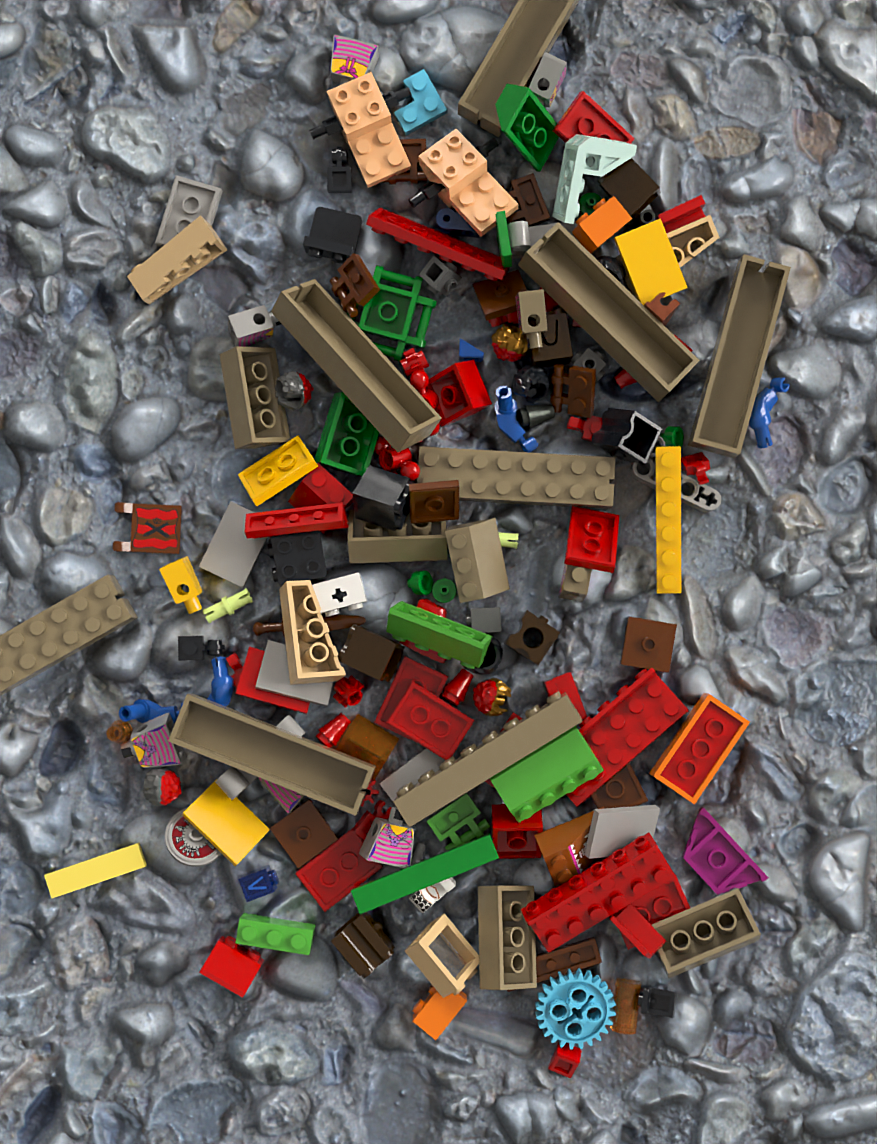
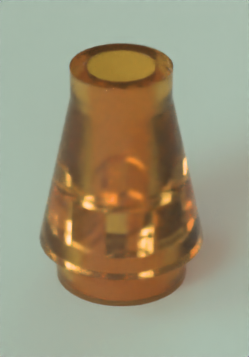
(124, 729)

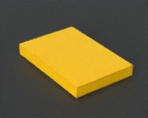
(650, 261)
(277, 470)
(225, 823)

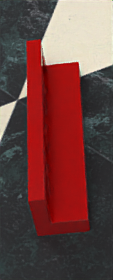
(296, 520)

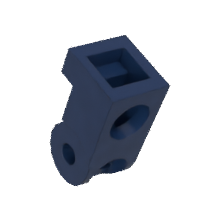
(454, 224)

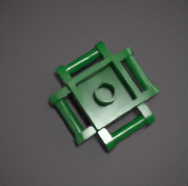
(392, 312)

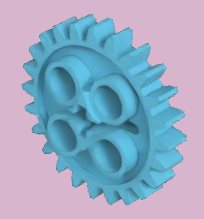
(561, 994)

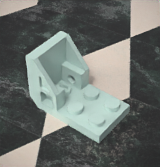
(590, 157)

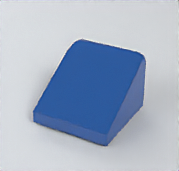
(469, 352)

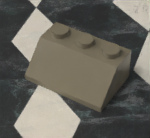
(477, 559)

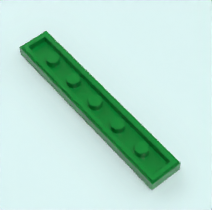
(424, 873)

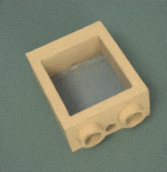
(444, 956)

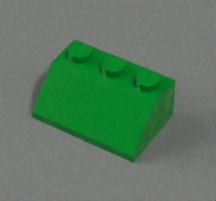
(526, 124)
(346, 438)

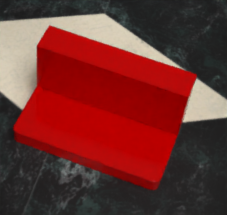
(683, 214)
(565, 683)
(639, 931)

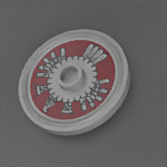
(187, 843)

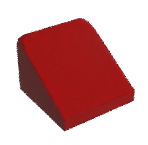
(565, 1060)

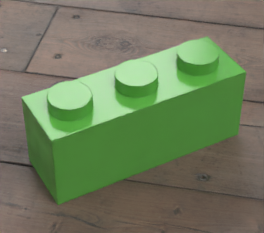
(275, 934)

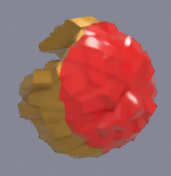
(509, 343)
(490, 695)

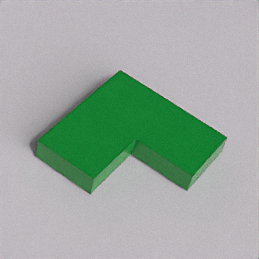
(503, 239)

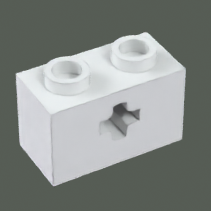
(349, 584)

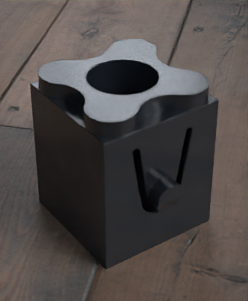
(626, 435)
(382, 498)

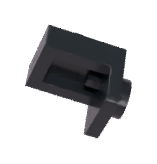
(657, 1001)

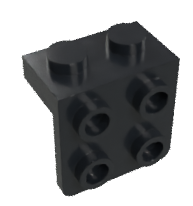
(333, 235)
(297, 557)

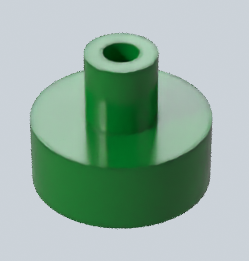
(587, 203)
(673, 436)
(421, 582)
(441, 596)

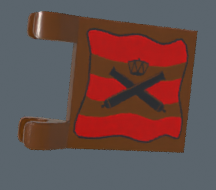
(152, 528)

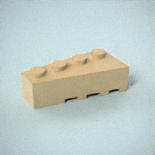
(686, 242)
(177, 260)
(307, 638)

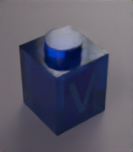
(258, 883)

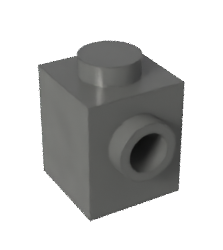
(485, 619)

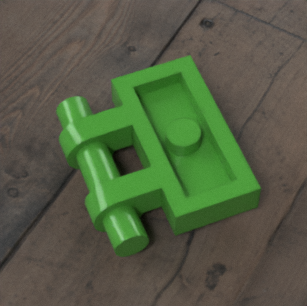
(453, 817)

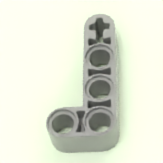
(524, 237)
(699, 503)
(236, 781)

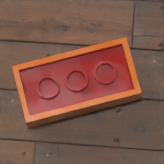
(699, 747)

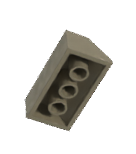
(251, 399)
(412, 543)
(706, 933)
(505, 938)

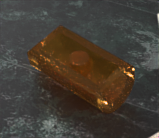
(626, 1007)

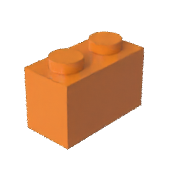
(601, 224)
(437, 1012)

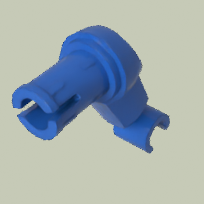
(760, 415)
(507, 419)
(222, 684)
(145, 710)

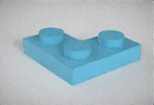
(425, 106)

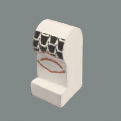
(428, 896)

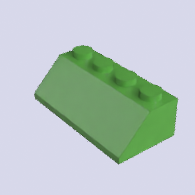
(438, 634)
(547, 774)

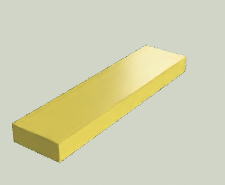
(95, 870)

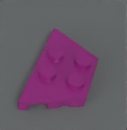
(718, 856)

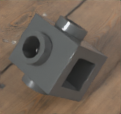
(440, 276)
(594, 358)

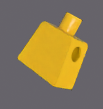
(181, 573)

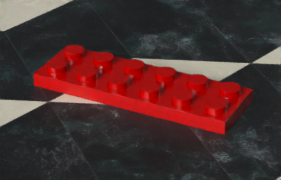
(429, 240)

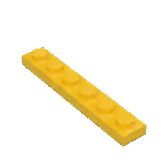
(668, 519)

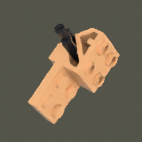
(367, 127)
(462, 182)

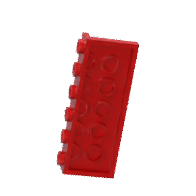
(627, 727)
(598, 892)

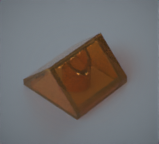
(368, 743)

